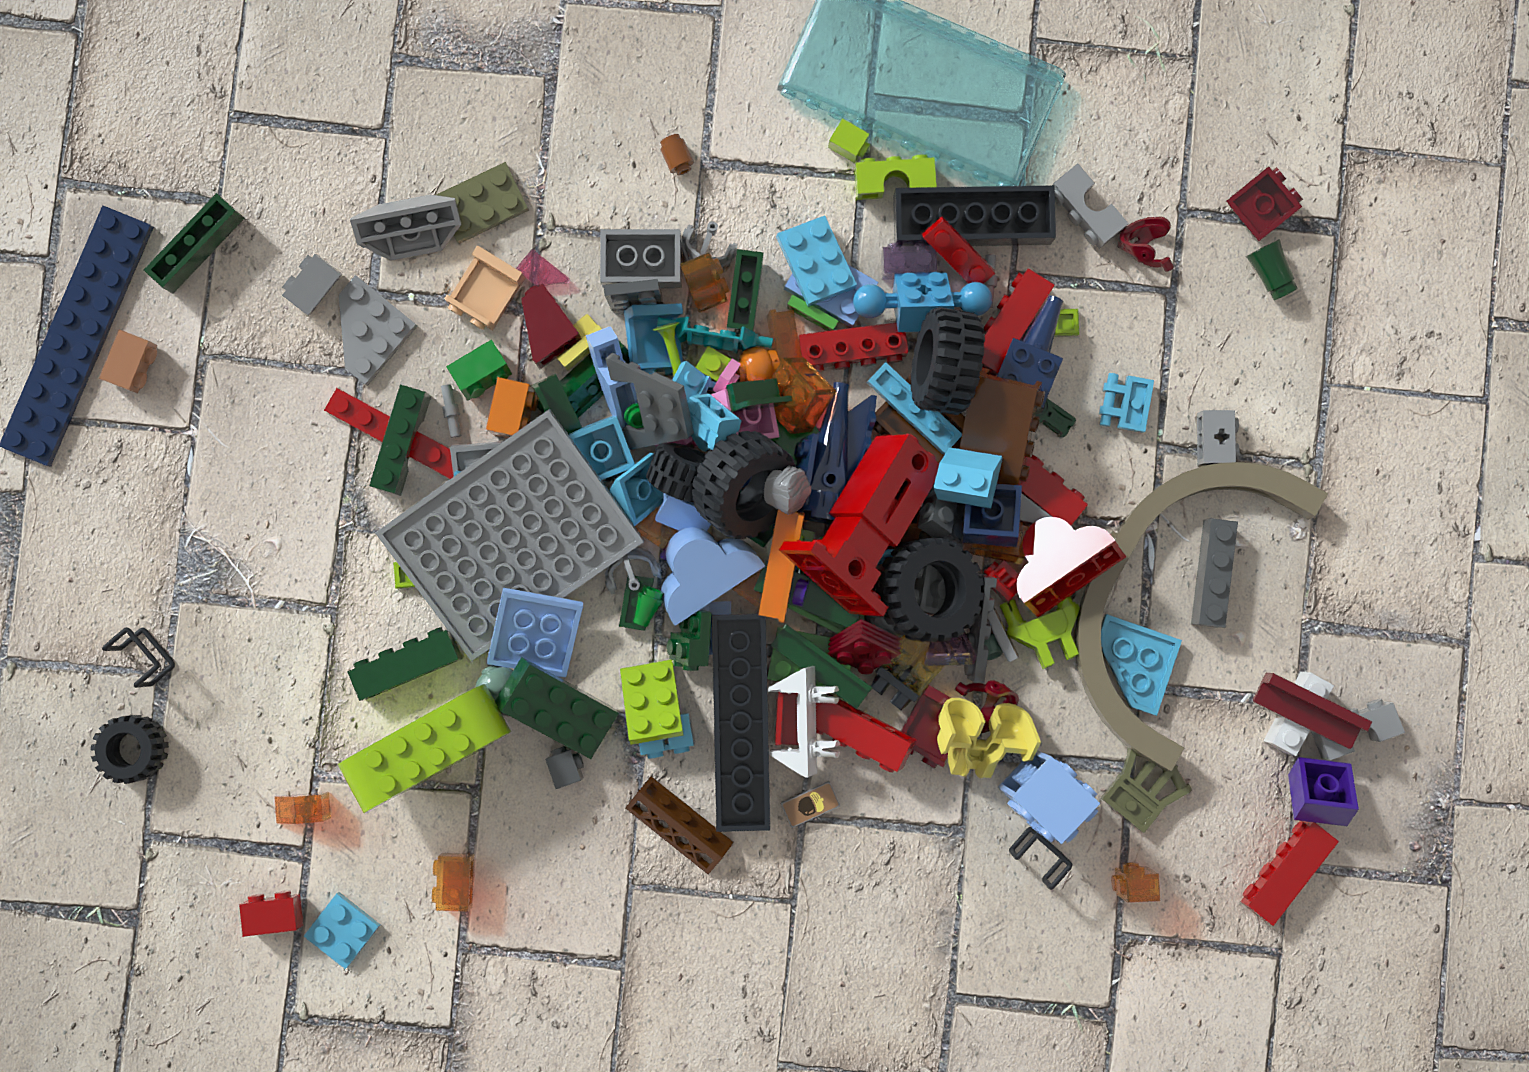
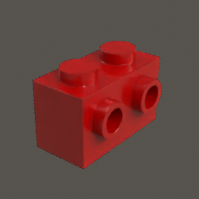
(271, 914)

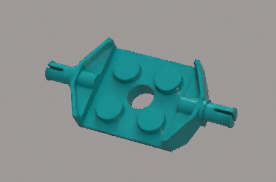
(724, 340)

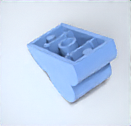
(703, 570)

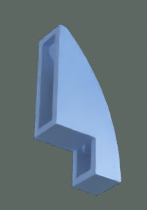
(617, 394)

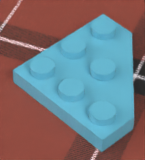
(1139, 661)

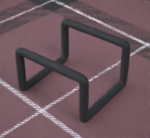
(134, 637)
(1062, 858)

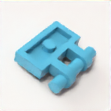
(1134, 404)

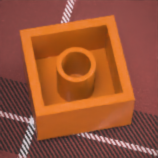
(511, 407)

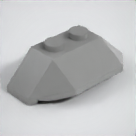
(407, 226)

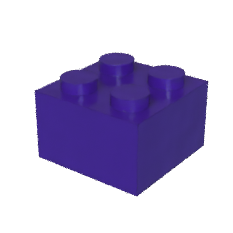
(1323, 791)

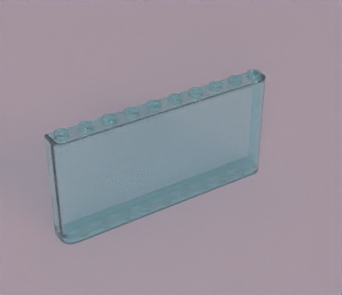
(924, 84)

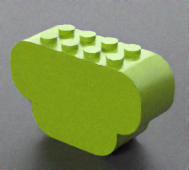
(424, 748)

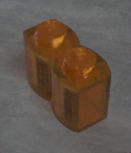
(704, 281)

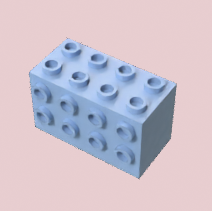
(1050, 797)

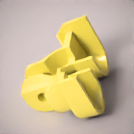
(962, 723)

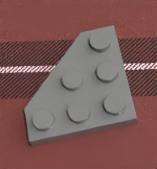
(370, 329)

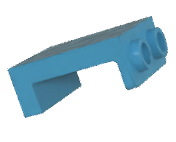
(646, 345)

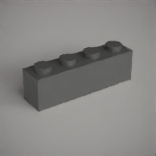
(1214, 573)

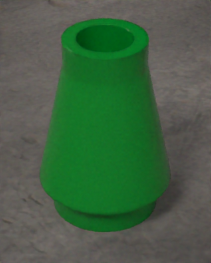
(647, 605)

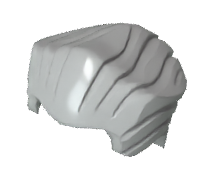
(787, 489)

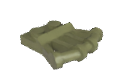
(1134, 801)

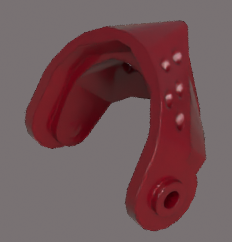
(1145, 230)
(994, 691)

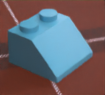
(604, 447)
(967, 477)

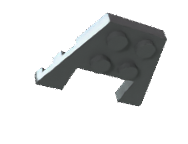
(661, 405)

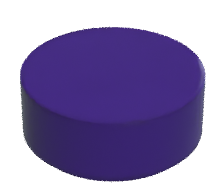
(800, 592)

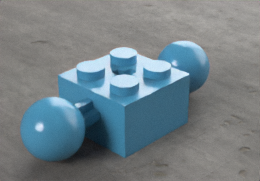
(917, 295)

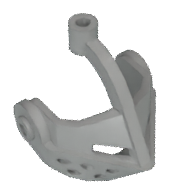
(689, 253)
(637, 553)

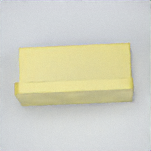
(581, 349)

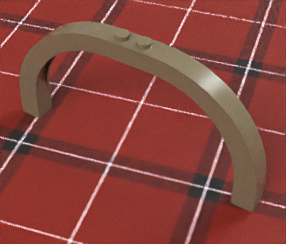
(1248, 477)

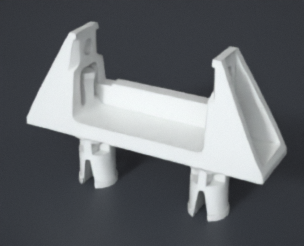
(805, 758)

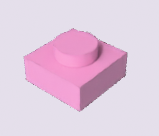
(728, 376)

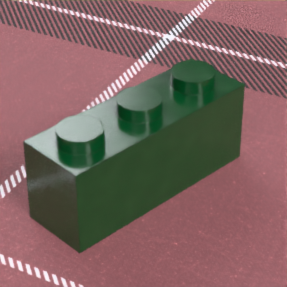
(745, 290)

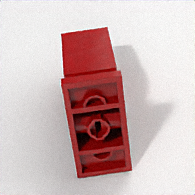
(868, 519)

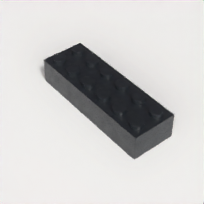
(978, 214)

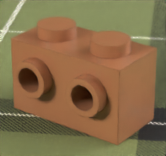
(129, 361)

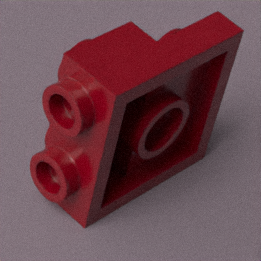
(1265, 202)

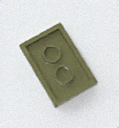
(486, 201)

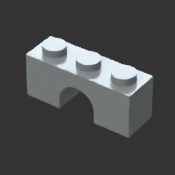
(1097, 225)
(1384, 726)

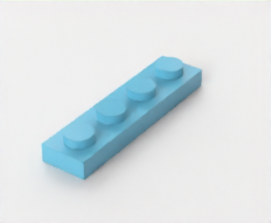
(928, 423)

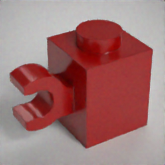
(1006, 579)

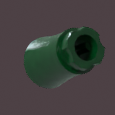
(1273, 269)

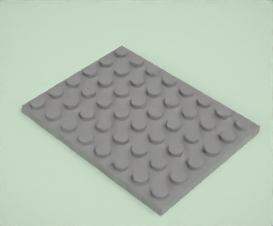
(512, 520)

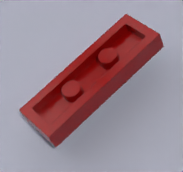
(958, 252)

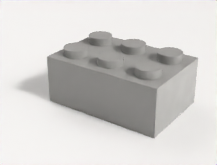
(641, 256)

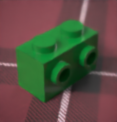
(479, 370)

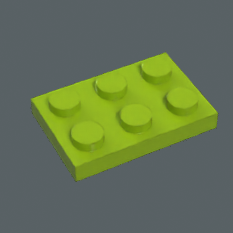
(651, 702)

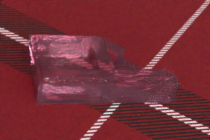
(541, 271)

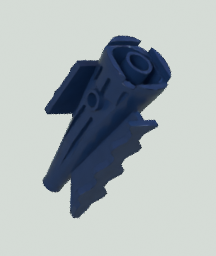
(1031, 358)
(834, 451)

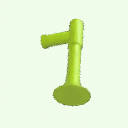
(668, 333)

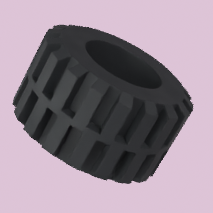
(674, 470)
(108, 749)

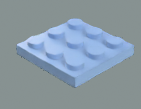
(536, 629)

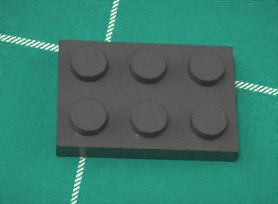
(623, 295)

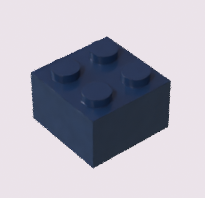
(995, 524)

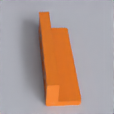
(780, 568)

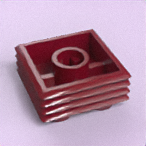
(864, 646)

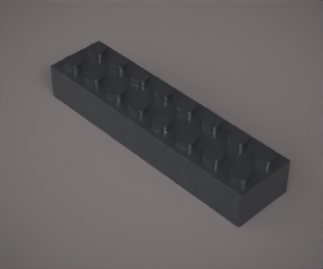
(740, 723)

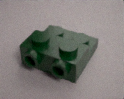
(691, 645)

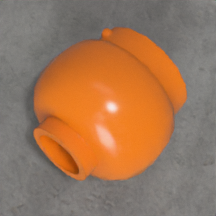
(757, 364)

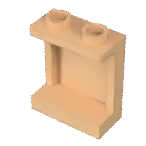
(485, 289)

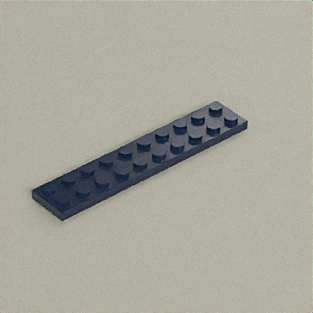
(76, 336)

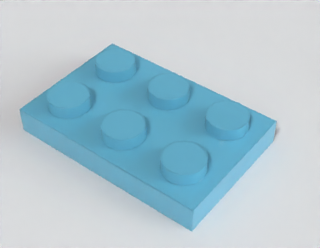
(816, 260)

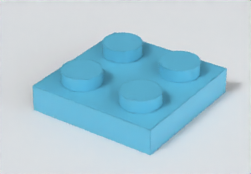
(342, 930)

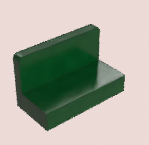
(755, 395)

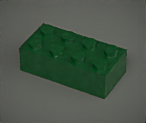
(556, 708)

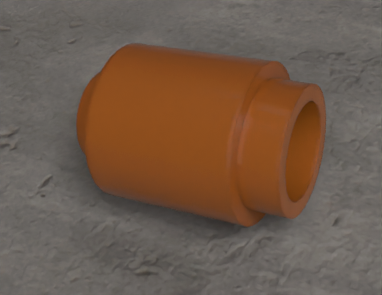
(676, 154)

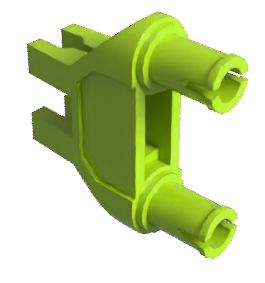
(1044, 630)

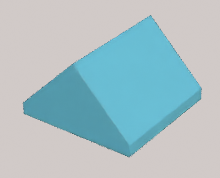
(635, 492)

